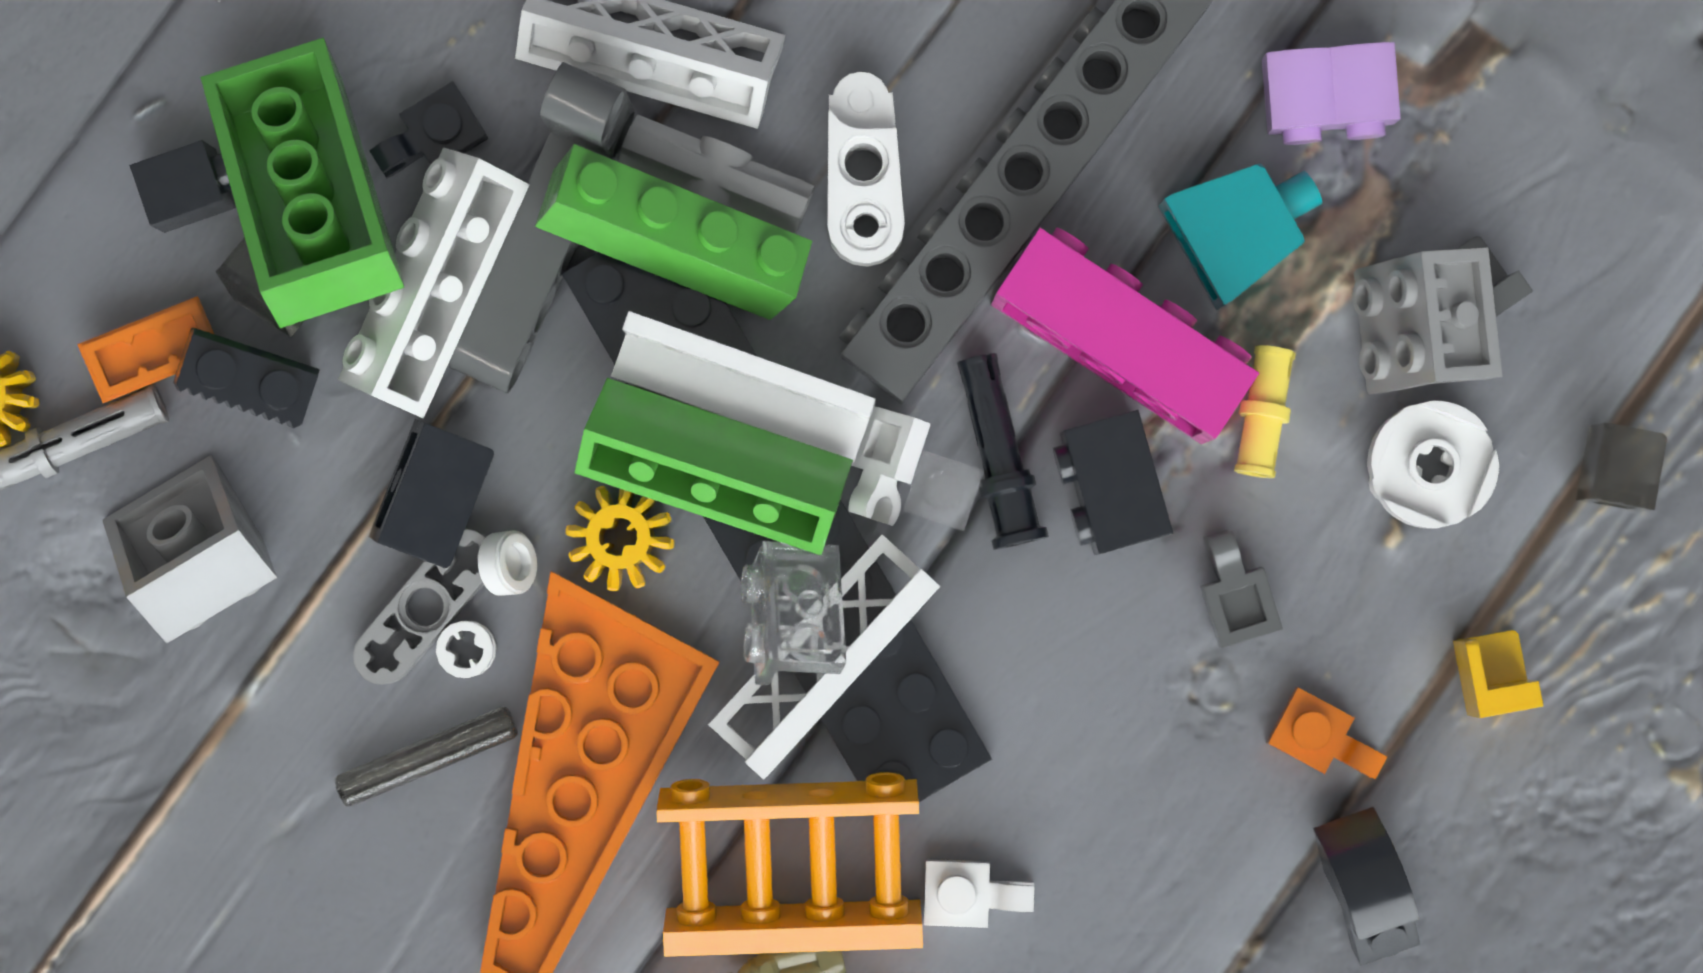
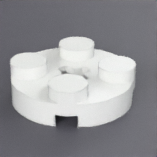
(1465, 448)

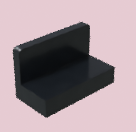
(431, 494)

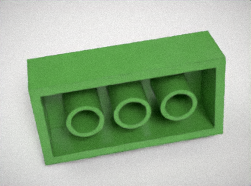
(301, 183)

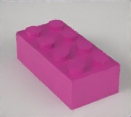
(1125, 336)

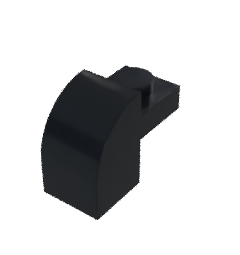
(1368, 885)

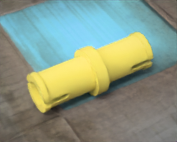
(1265, 412)

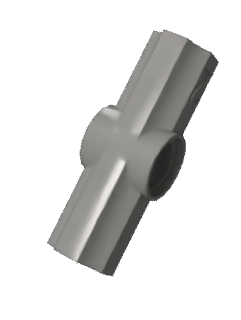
(717, 173)

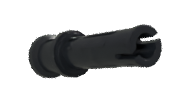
(1005, 481)

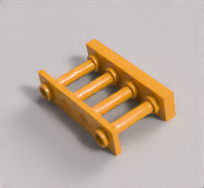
(760, 921)

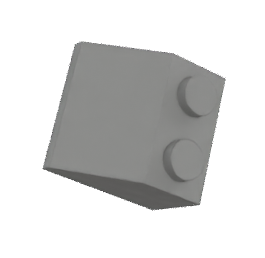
(187, 550)

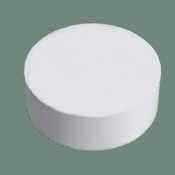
(507, 563)

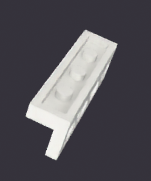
(649, 59)
(741, 386)
(830, 686)

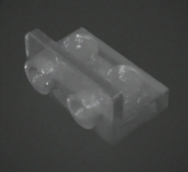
(794, 611)

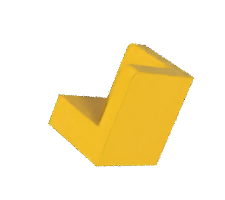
(1495, 675)

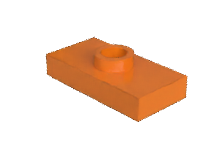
(142, 349)

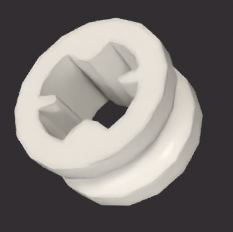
(449, 659)

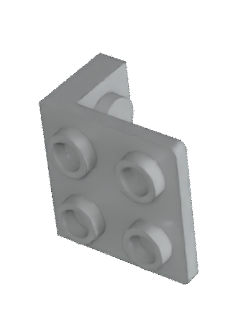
(1427, 320)

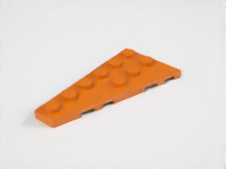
(591, 747)

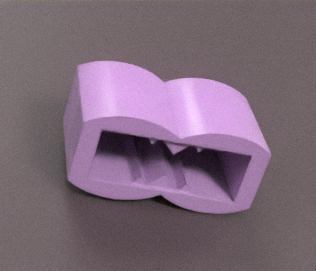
(1331, 91)

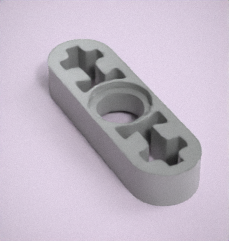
(406, 652)

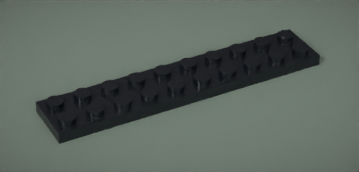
(901, 706)

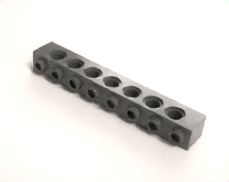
(900, 365)

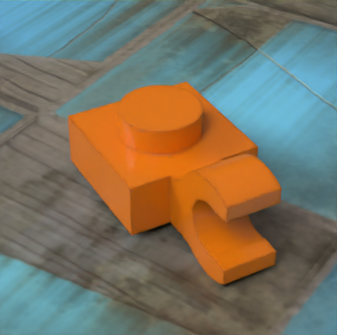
(1317, 734)

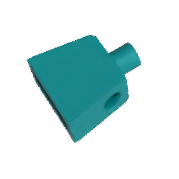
(1239, 227)

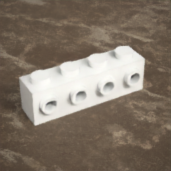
(443, 265)

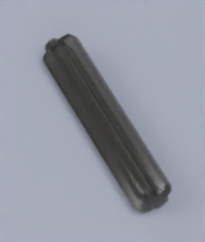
(426, 756)

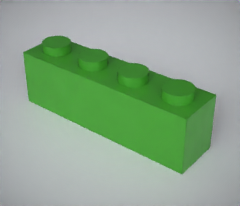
(673, 233)
(712, 466)

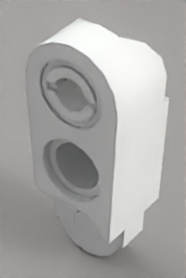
(858, 120)

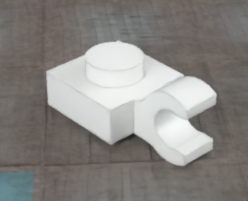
(886, 455)
(962, 893)

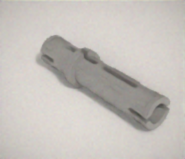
(47, 450)

